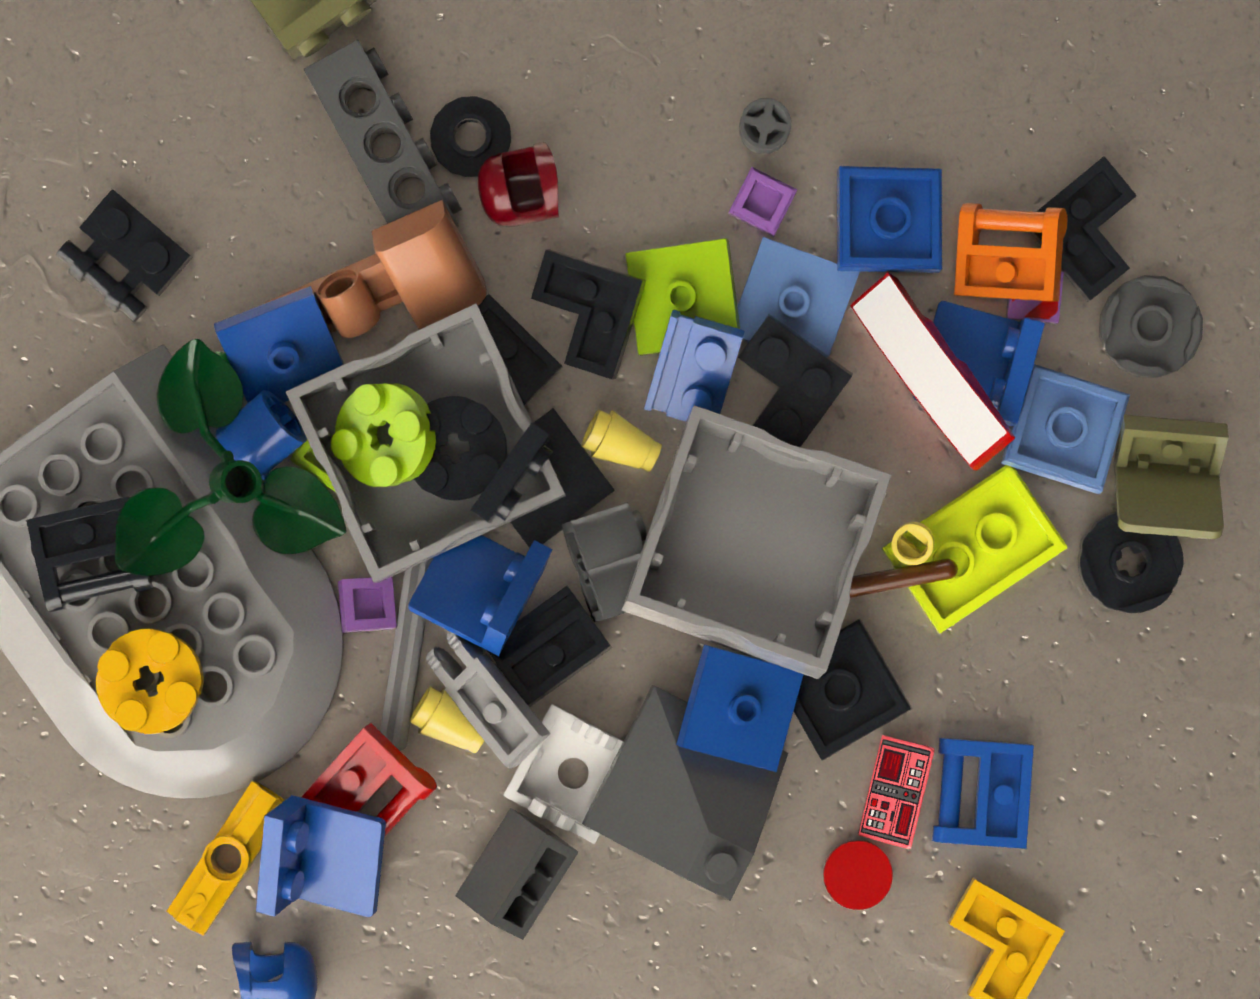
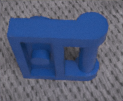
(1000, 793)

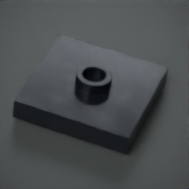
(578, 476)
(851, 696)

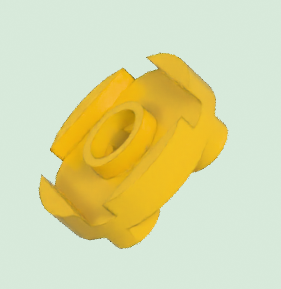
(176, 694)

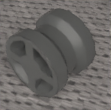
(766, 116)

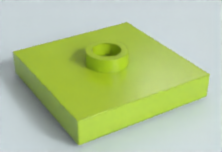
(684, 279)

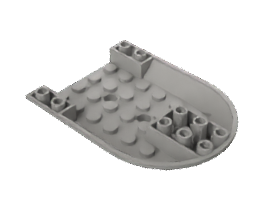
(241, 607)

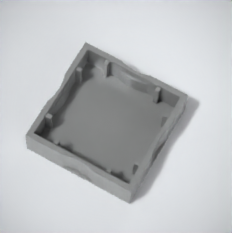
(402, 522)
(756, 543)

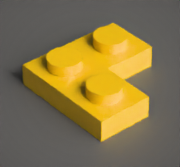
(1017, 939)

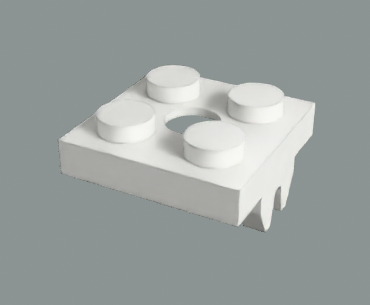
(537, 779)

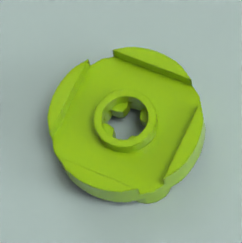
(357, 441)

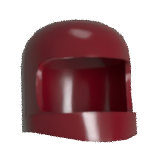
(519, 186)

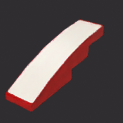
(932, 372)

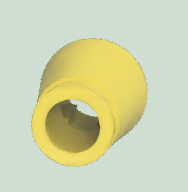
(620, 442)
(442, 720)

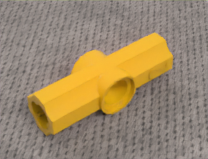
(209, 884)

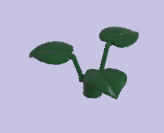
(155, 529)

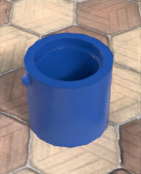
(263, 433)

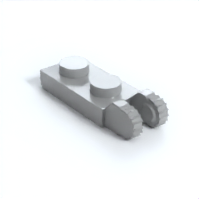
(488, 701)

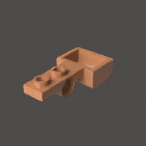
(415, 263)

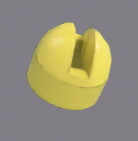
(907, 551)

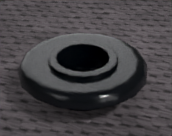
(452, 117)

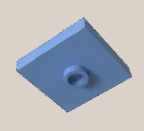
(798, 292)
(1067, 429)

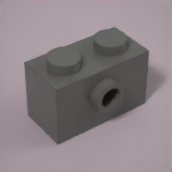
(500, 882)

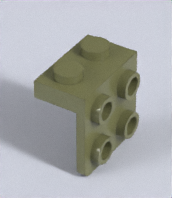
(305, 24)
(1170, 476)

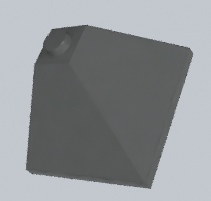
(680, 804)

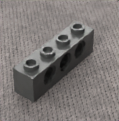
(334, 81)

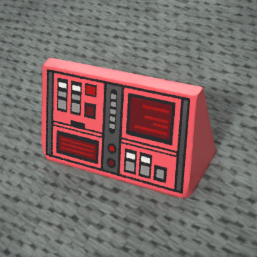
(896, 791)

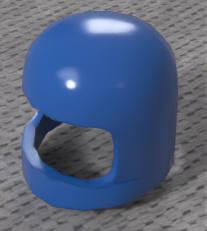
(255, 970)

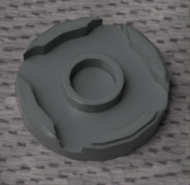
(1150, 326)

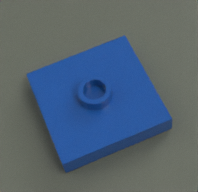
(889, 219)
(279, 344)
(739, 708)

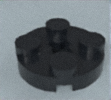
(479, 465)
(1115, 587)

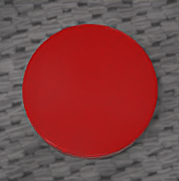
(857, 875)

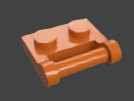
(1004, 269)

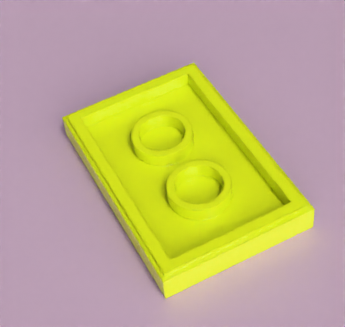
(995, 539)

